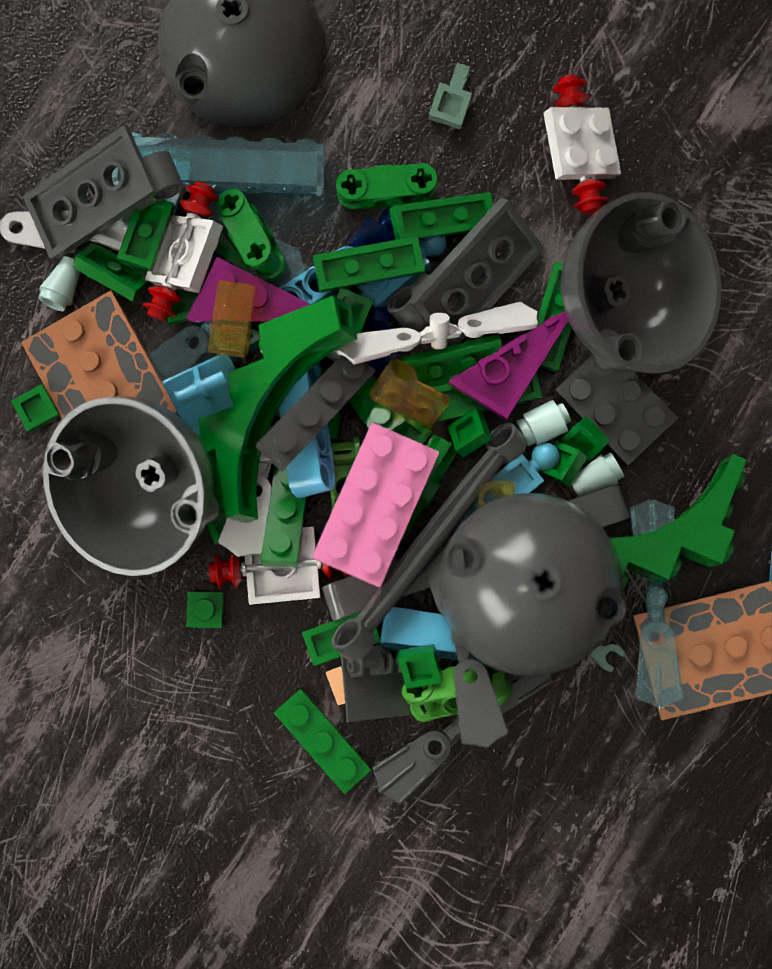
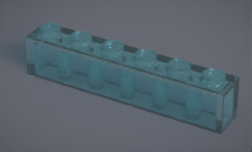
(241, 164)

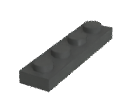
(313, 411)

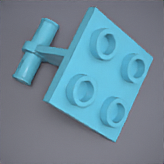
(201, 390)

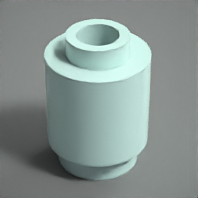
(544, 423)

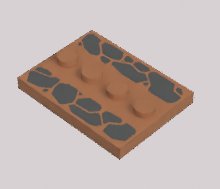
(95, 357)
(719, 647)

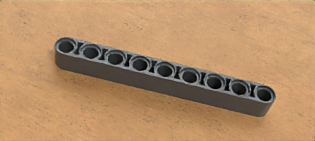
(353, 594)

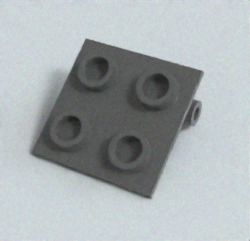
(374, 686)

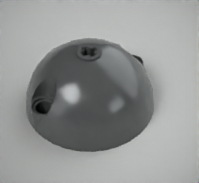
(255, 60)
(638, 299)
(141, 496)
(499, 608)

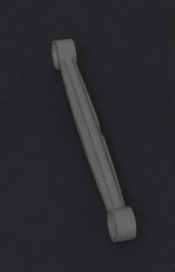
(356, 636)

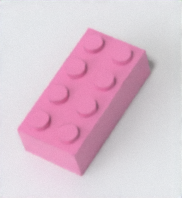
(375, 505)

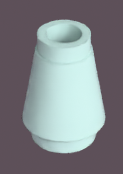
(60, 285)
(597, 475)

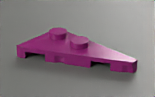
(269, 300)
(503, 376)

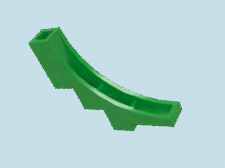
(258, 389)
(693, 534)

